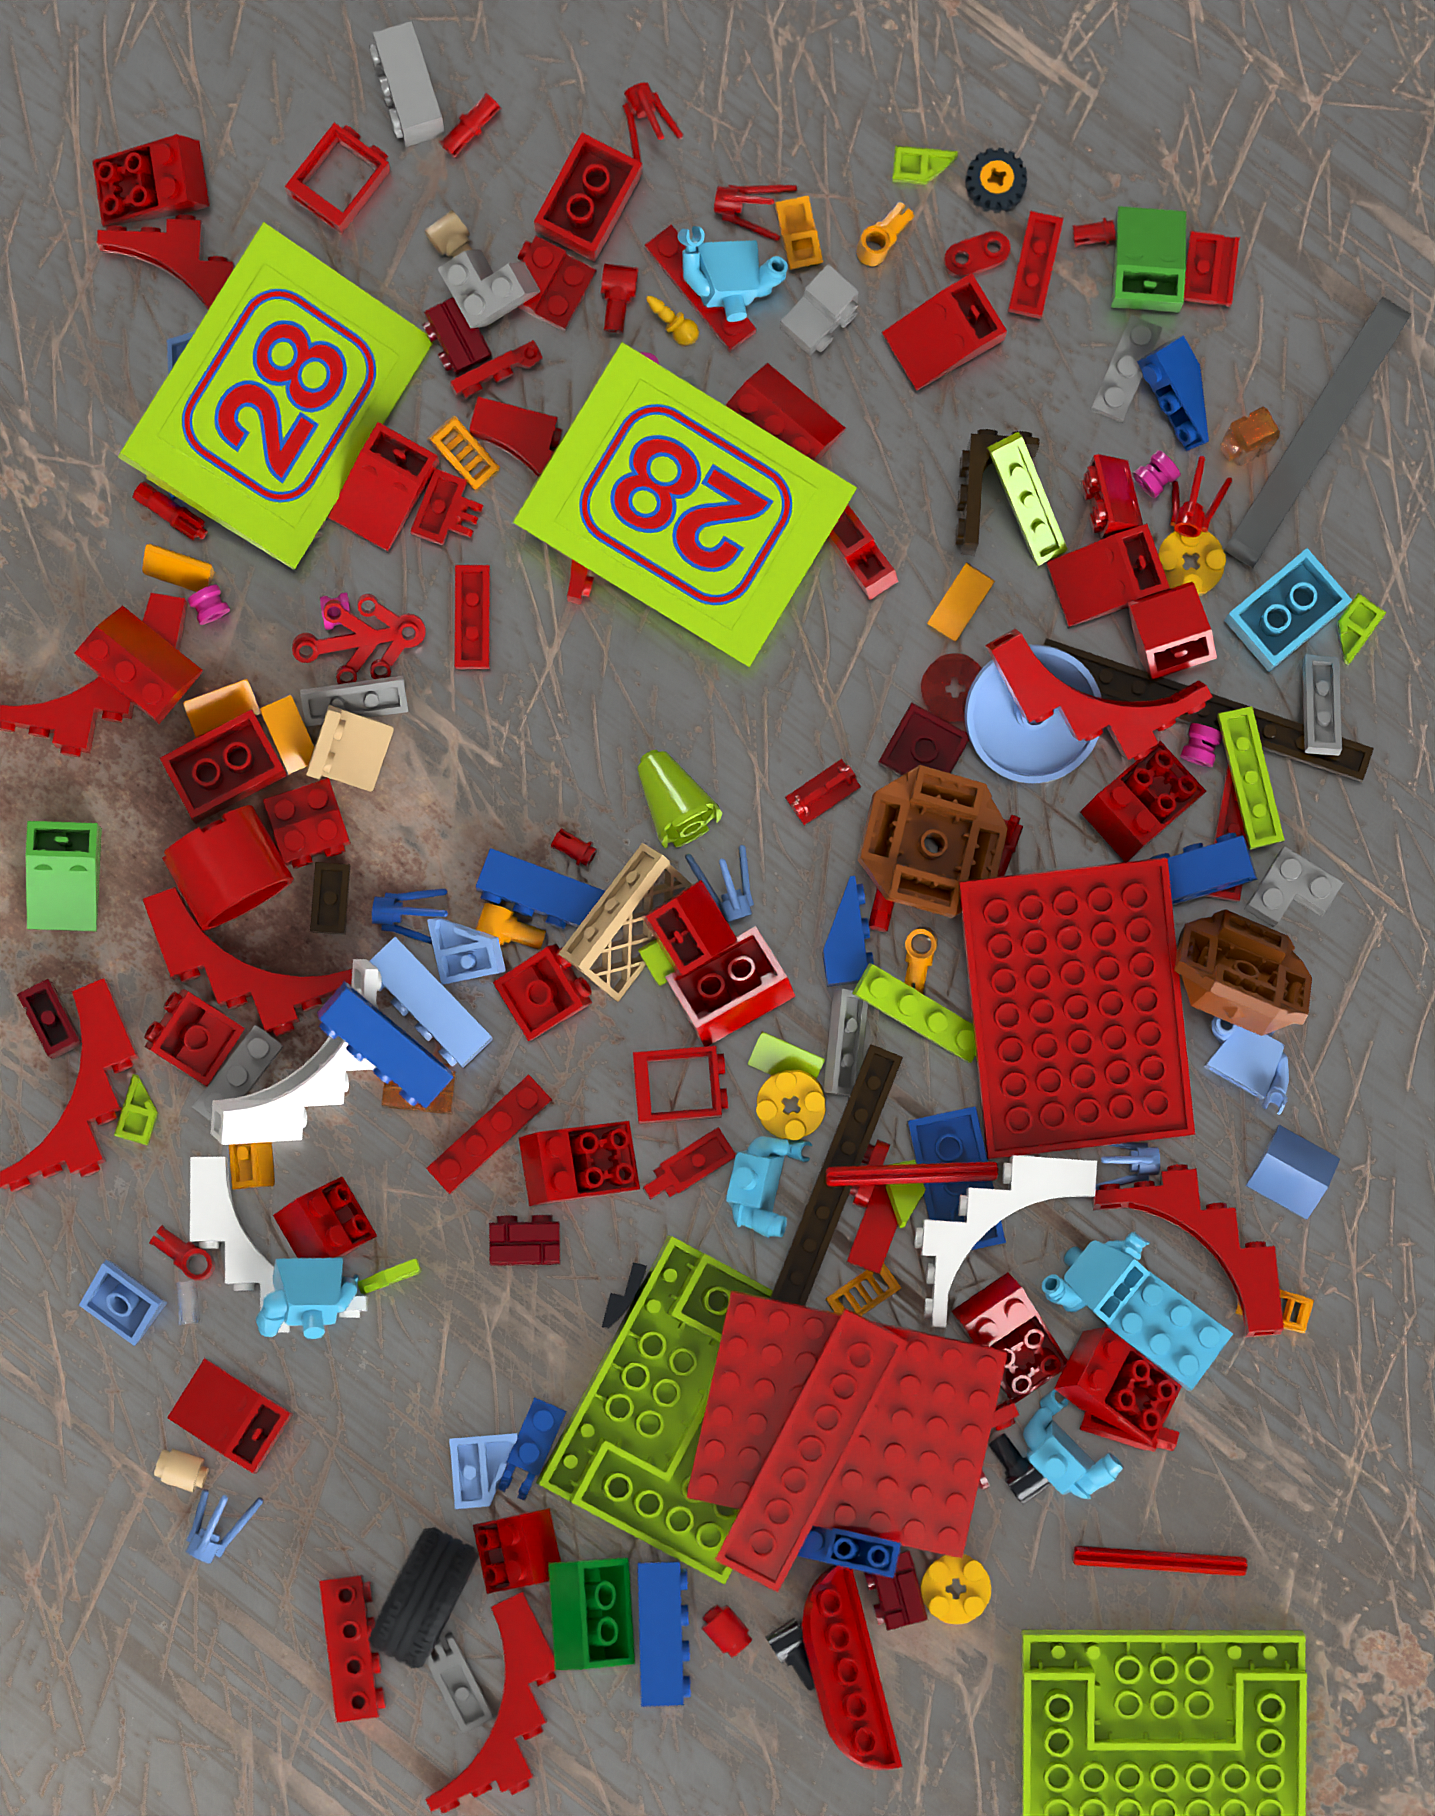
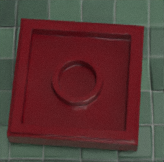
(925, 742)

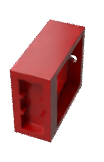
(317, 205)
(716, 1068)

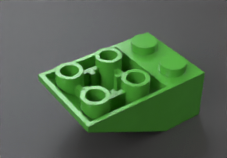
(1149, 259)
(62, 875)

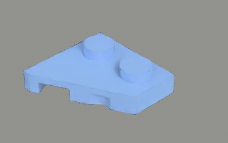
(464, 951)
(479, 1467)

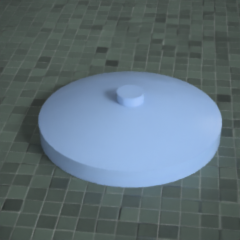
(1023, 748)

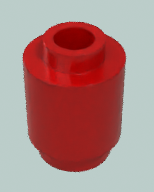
(726, 1630)

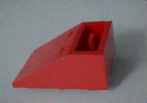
(151, 181)
(945, 332)
(383, 486)
(1112, 496)
(1107, 575)
(1142, 801)
(578, 1163)
(1007, 1320)
(1118, 1384)
(230, 1416)

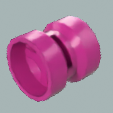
(1156, 474)
(1201, 745)

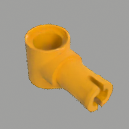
(884, 234)
(502, 924)
(919, 961)

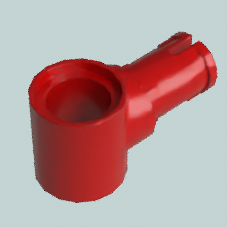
(618, 287)
(182, 1253)

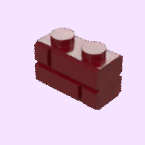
(461, 346)
(50, 1019)
(524, 1242)
(899, 1596)

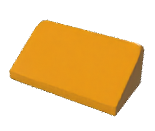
(176, 568)
(220, 706)
(251, 1165)

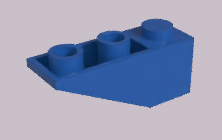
(1178, 385)
(845, 947)

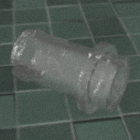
(187, 1302)

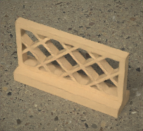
(616, 910)

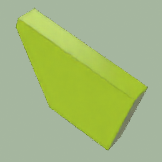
(920, 164)
(1357, 625)
(137, 1114)
(904, 1197)
(389, 1276)

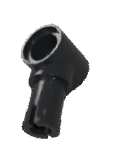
(1021, 1475)
(790, 1648)

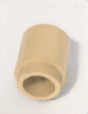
(181, 1470)

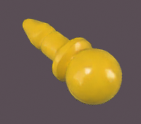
(683, 330)

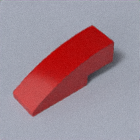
(861, 554)
(874, 1233)

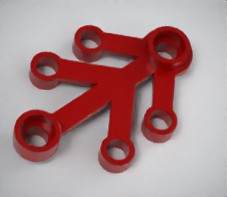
(364, 637)

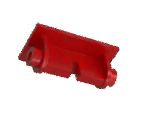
(823, 791)

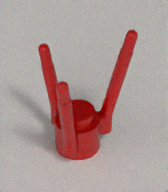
(642, 103)
(732, 198)
(1190, 518)

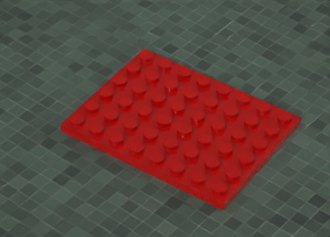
(1076, 1008)
(917, 1455)

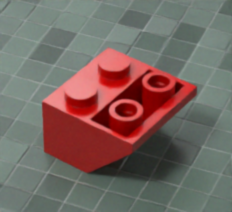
(1171, 630)
(689, 928)
(325, 1222)
(516, 1550)

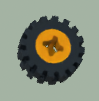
(990, 190)

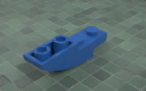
(851, 1550)

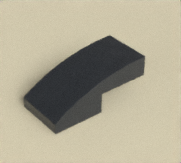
(619, 1304)

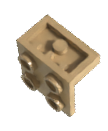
(350, 749)

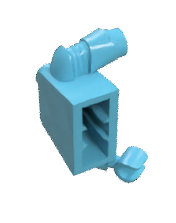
(728, 272)
(756, 1183)
(1099, 1277)
(307, 1295)
(1061, 1458)

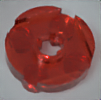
(938, 676)

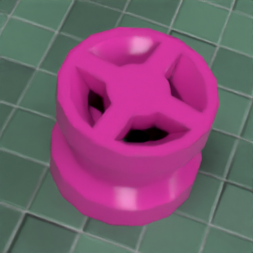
(208, 604)
(334, 611)

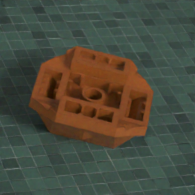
(937, 807)
(1243, 973)

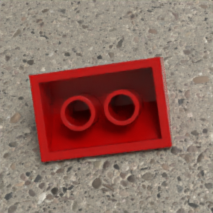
(786, 412)
(138, 663)
(732, 988)

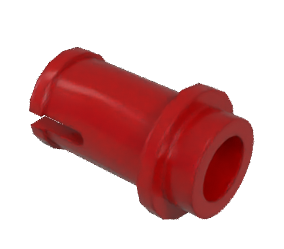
(1094, 233)
(574, 847)

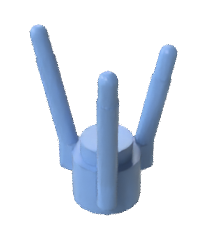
(734, 903)
(1142, 1160)
(205, 1543)

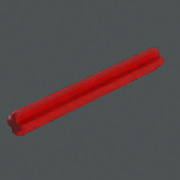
(911, 1173)
(1159, 1560)

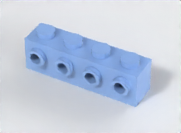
(430, 1004)

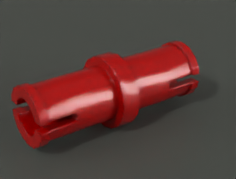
(470, 125)

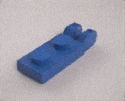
(533, 1444)

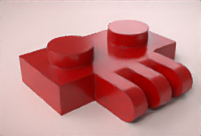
(444, 509)

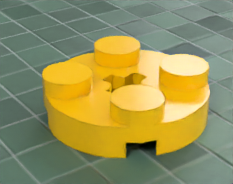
(1210, 555)
(793, 1124)
(941, 1603)

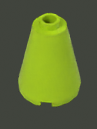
(675, 800)

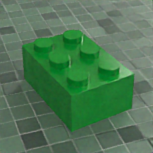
(591, 1614)

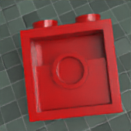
(560, 280)
(307, 823)
(543, 992)
(193, 1036)

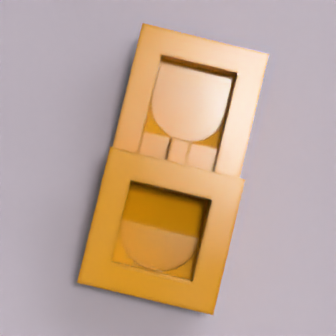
(798, 232)
(961, 602)
(288, 733)

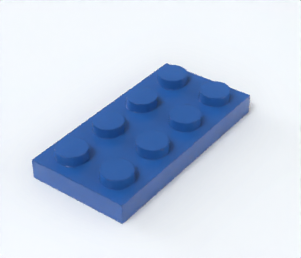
(952, 1139)

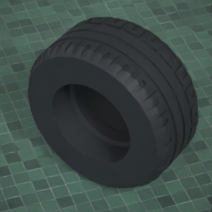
(423, 1597)

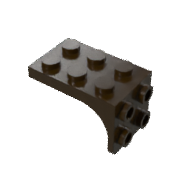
(971, 467)

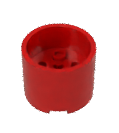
(227, 867)

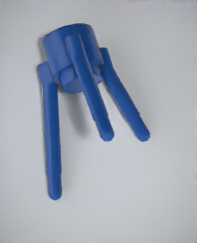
(388, 911)

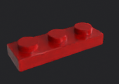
(1035, 264)
(472, 617)

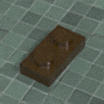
(330, 898)

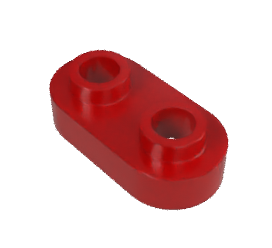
(978, 255)
(874, 1156)

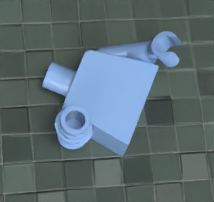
(1251, 1062)

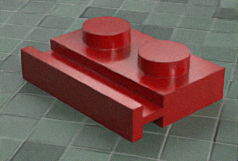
(1210, 268)

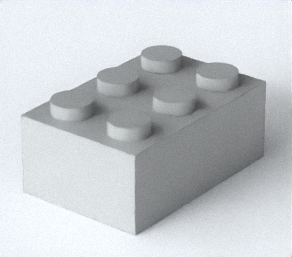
(406, 84)

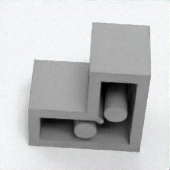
(485, 294)
(826, 304)
(1292, 879)

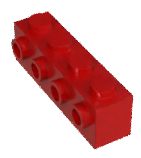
(348, 1648)

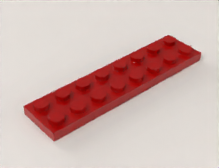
(811, 1449)

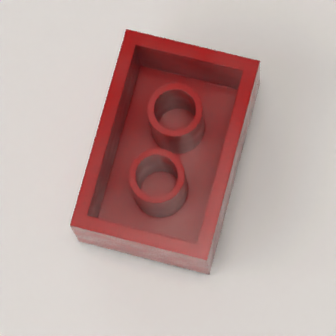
(588, 197)
(223, 766)

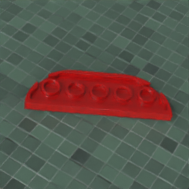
(847, 1671)

